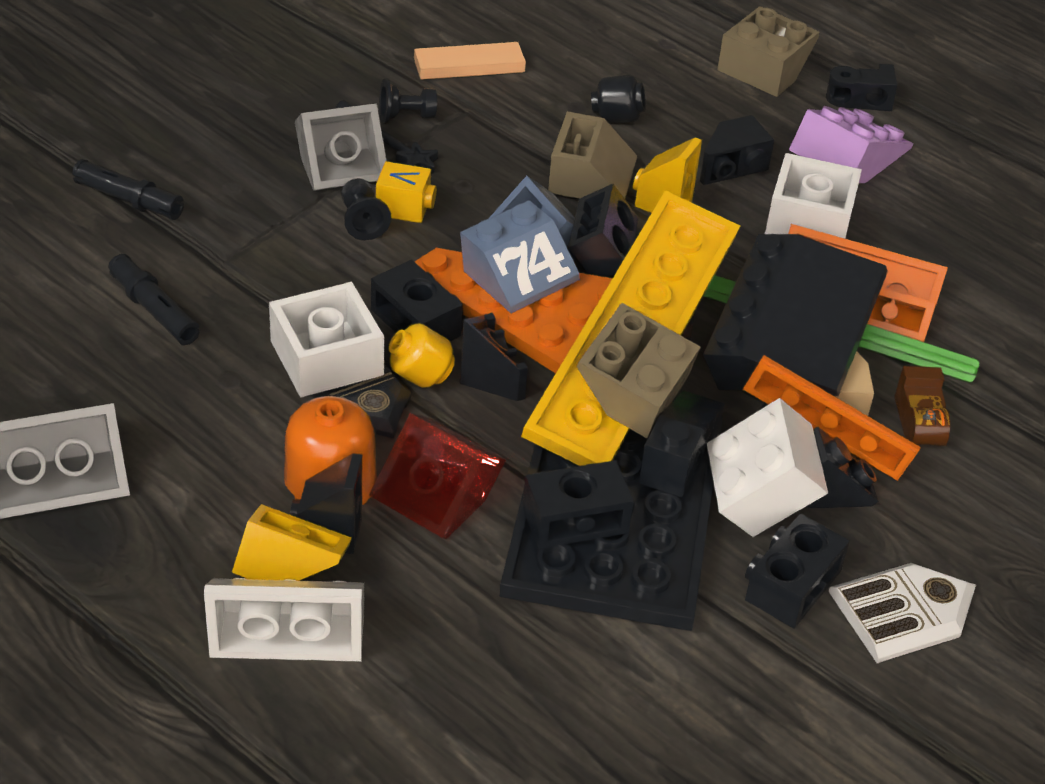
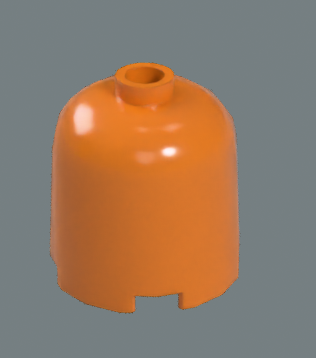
(324, 434)

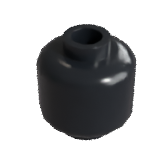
(619, 99)

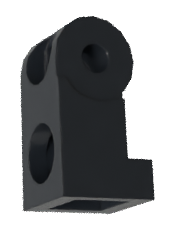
(862, 87)

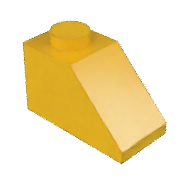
(669, 171)
(286, 547)

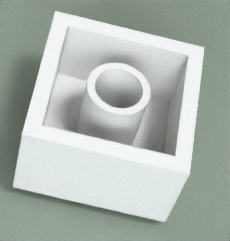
(813, 196)
(326, 339)
(766, 468)

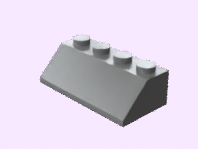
(60, 460)

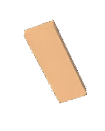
(469, 60)

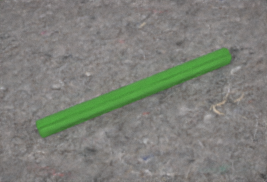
(886, 342)

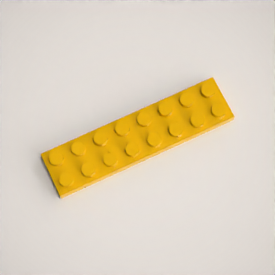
(662, 280)

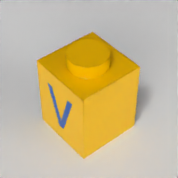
(406, 191)

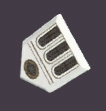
(904, 609)

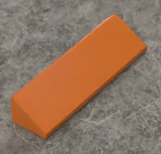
(859, 432)

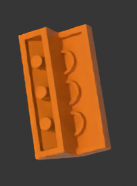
(908, 291)

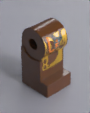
(923, 405)

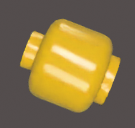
(421, 355)

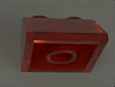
(436, 476)

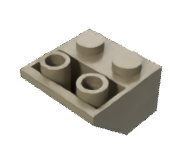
(766, 50)
(589, 158)
(636, 368)

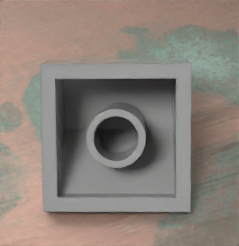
(341, 145)

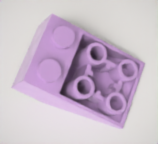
(849, 140)

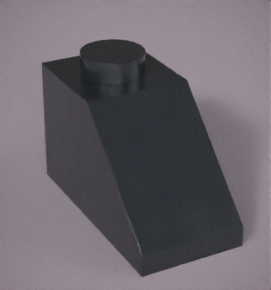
(334, 499)

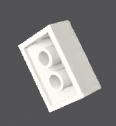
(284, 619)

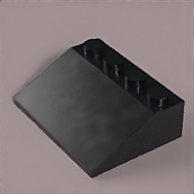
(799, 308)

